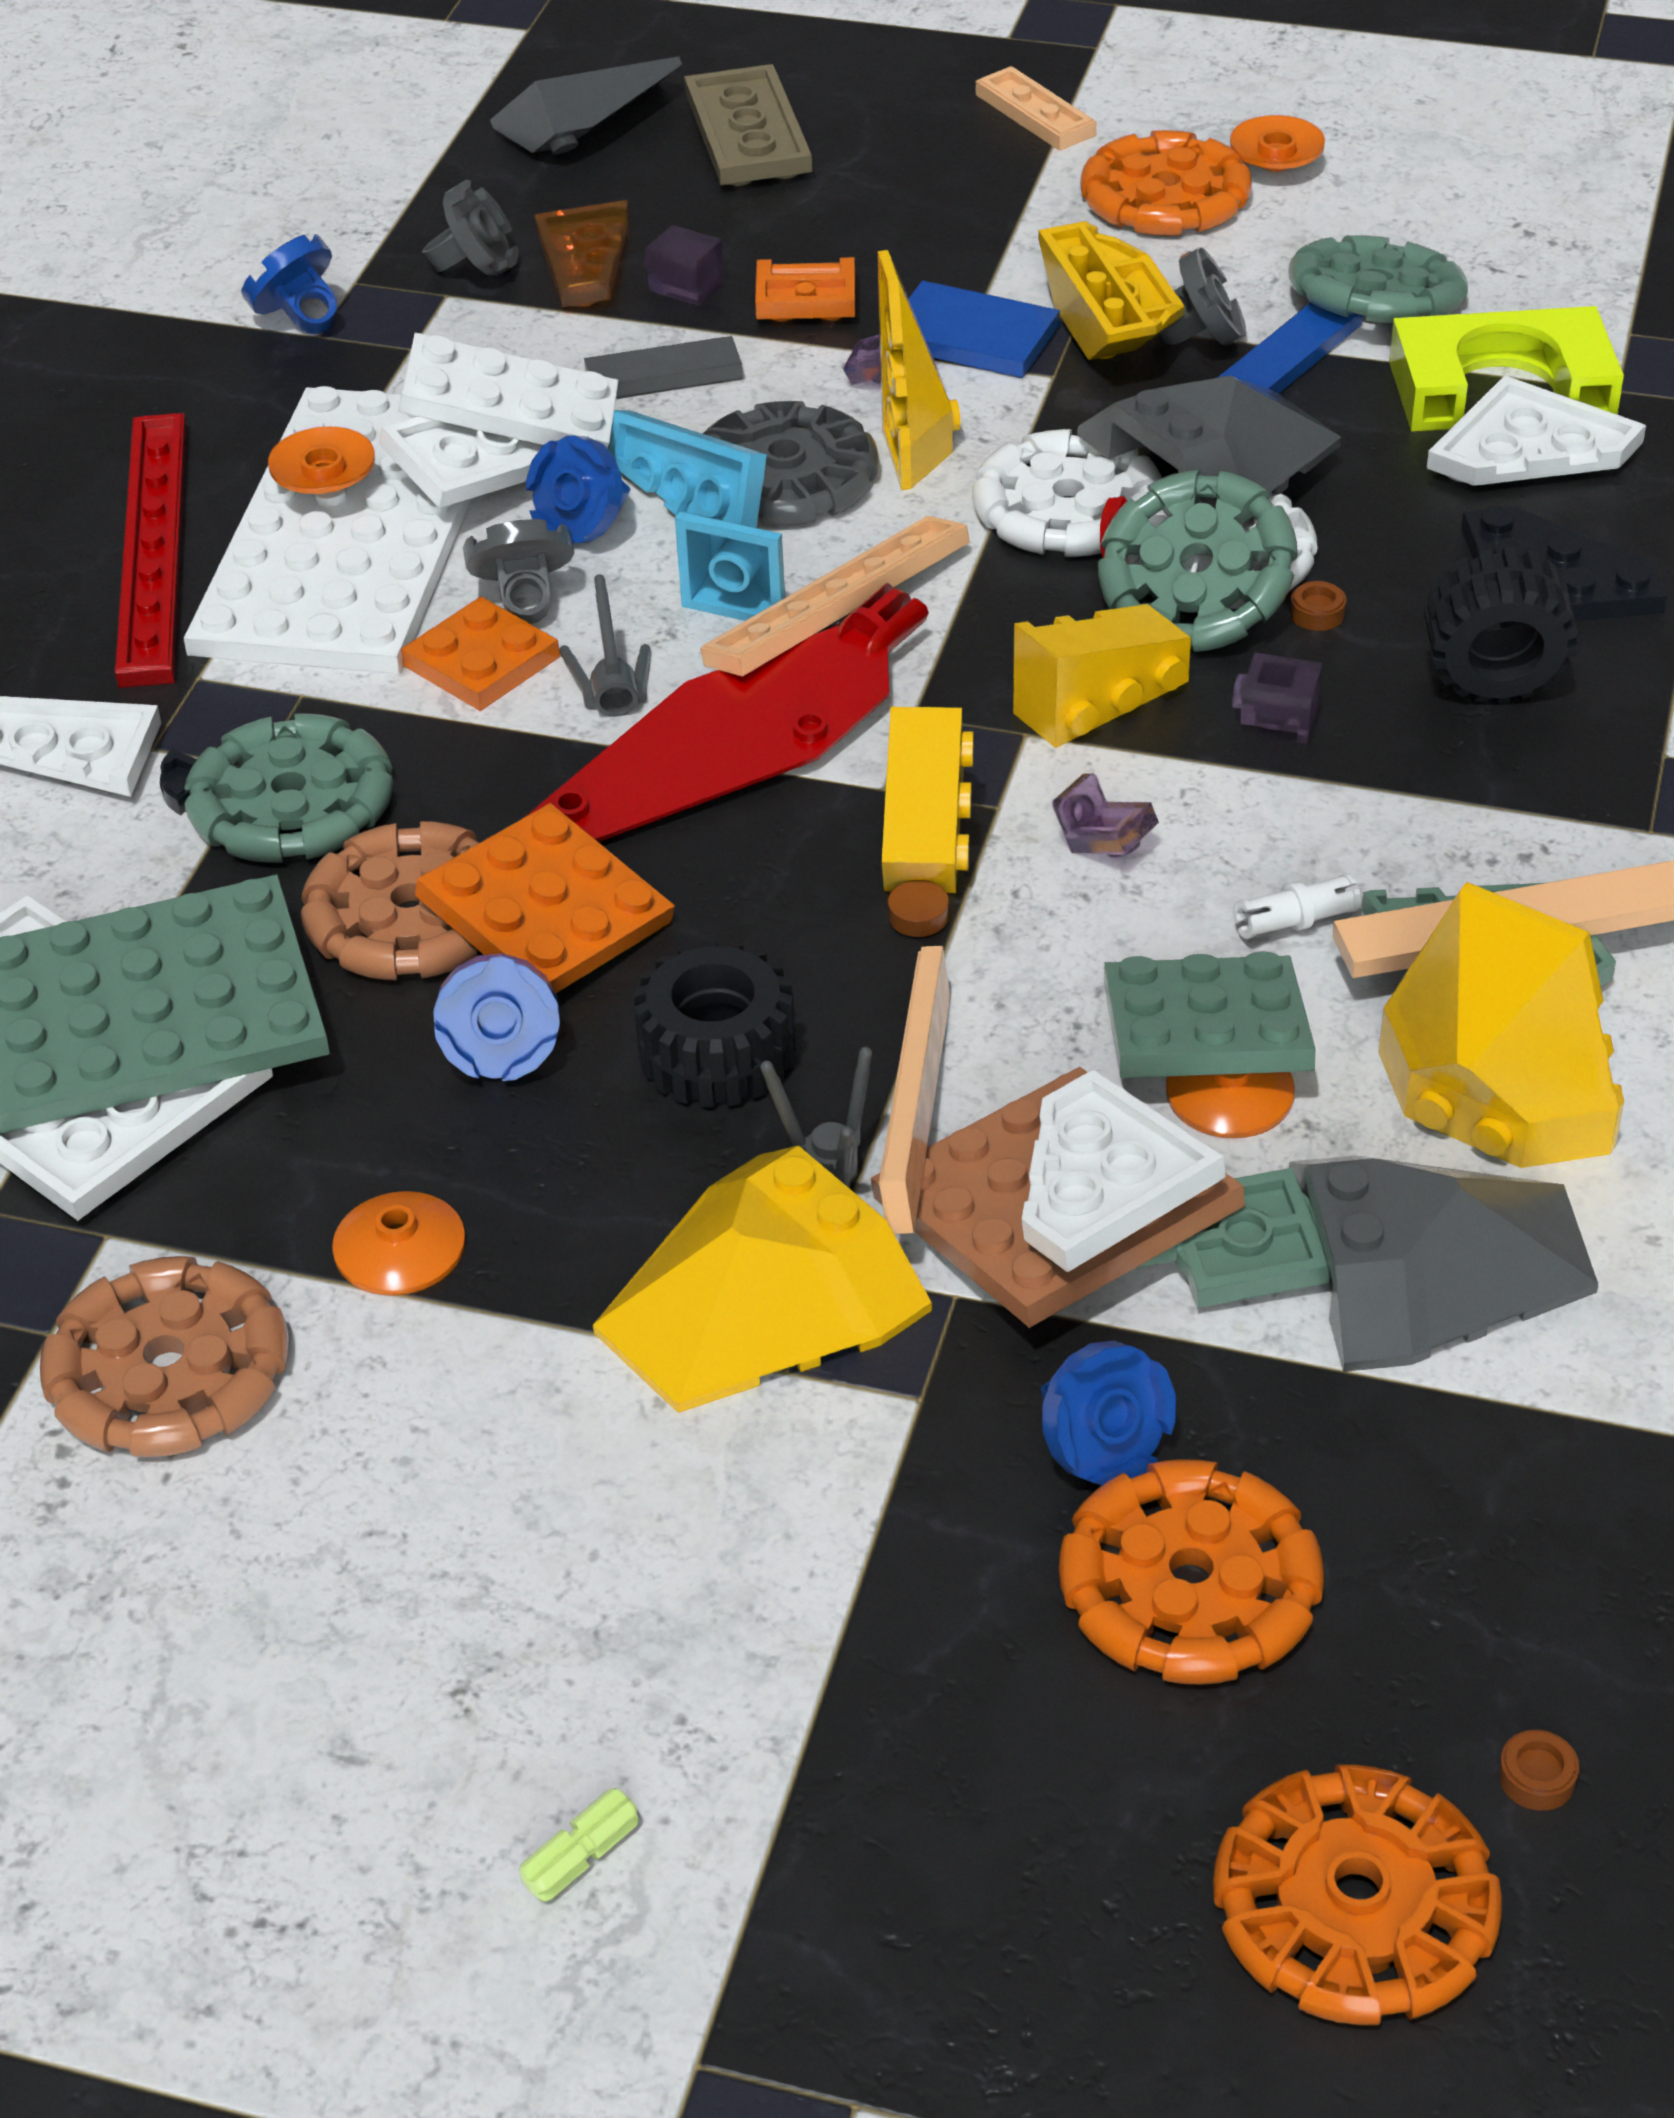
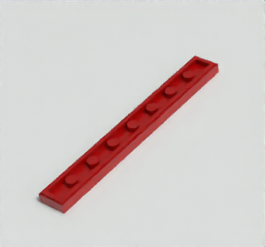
(152, 552)

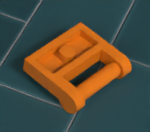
(805, 290)

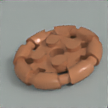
(398, 939)
(167, 1323)

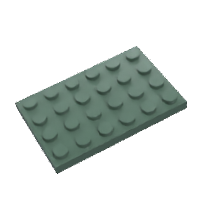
(152, 1002)

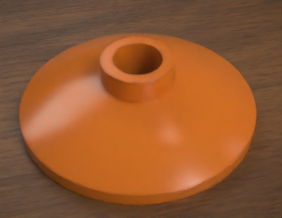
(1277, 142)
(321, 460)
(1231, 1102)
(399, 1243)

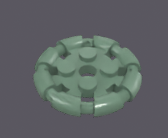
(1377, 278)
(1201, 530)
(255, 802)

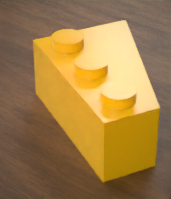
(1094, 669)
(926, 797)

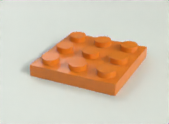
(545, 897)

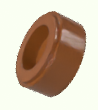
(1318, 606)
(918, 908)
(1538, 1770)

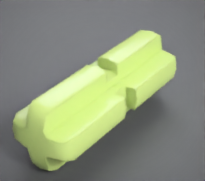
(566, 1853)

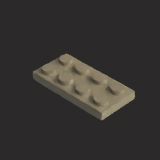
(748, 125)

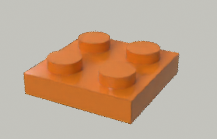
(480, 653)

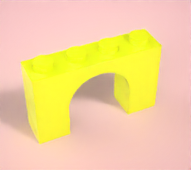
(1557, 344)

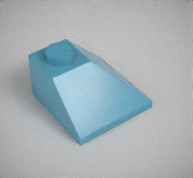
(728, 566)

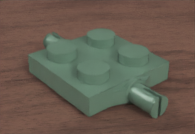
(1257, 1249)

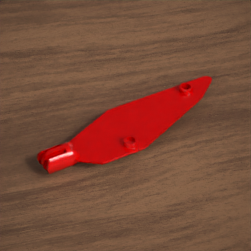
(745, 728)

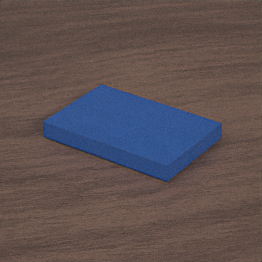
(982, 328)

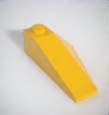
(914, 401)

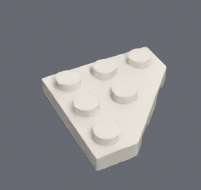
(1532, 434)
(1107, 1170)

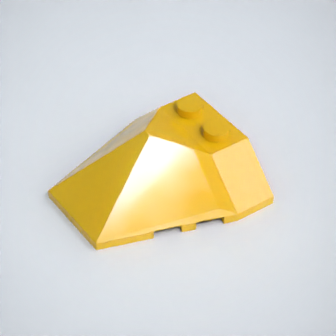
(1504, 1035)
(762, 1280)

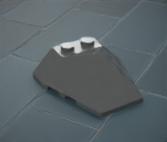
(1216, 429)
(1437, 1254)

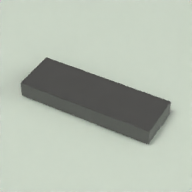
(670, 366)

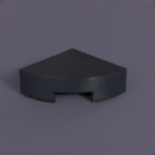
(173, 776)

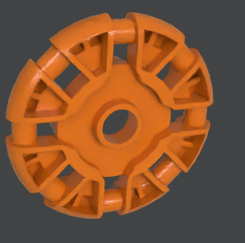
(1171, 180)
(1196, 1534)
(1353, 1933)

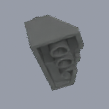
(565, 108)

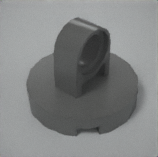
(474, 232)
(1205, 303)
(519, 555)

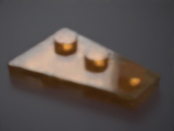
(583, 250)

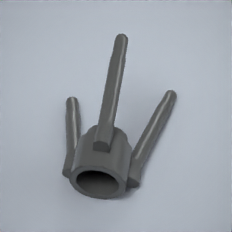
(613, 684)
(830, 1142)

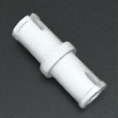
(1297, 906)

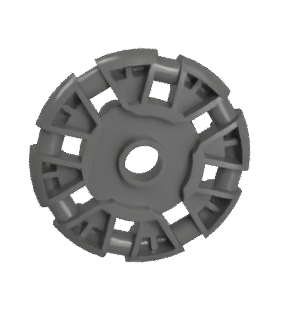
(828, 458)

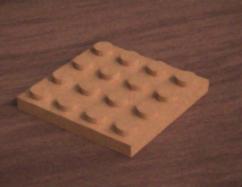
(975, 1207)

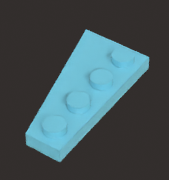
(689, 468)

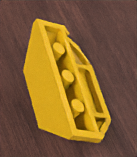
(1106, 290)

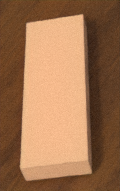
(1036, 108)

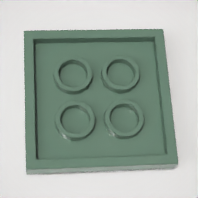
(1207, 1016)

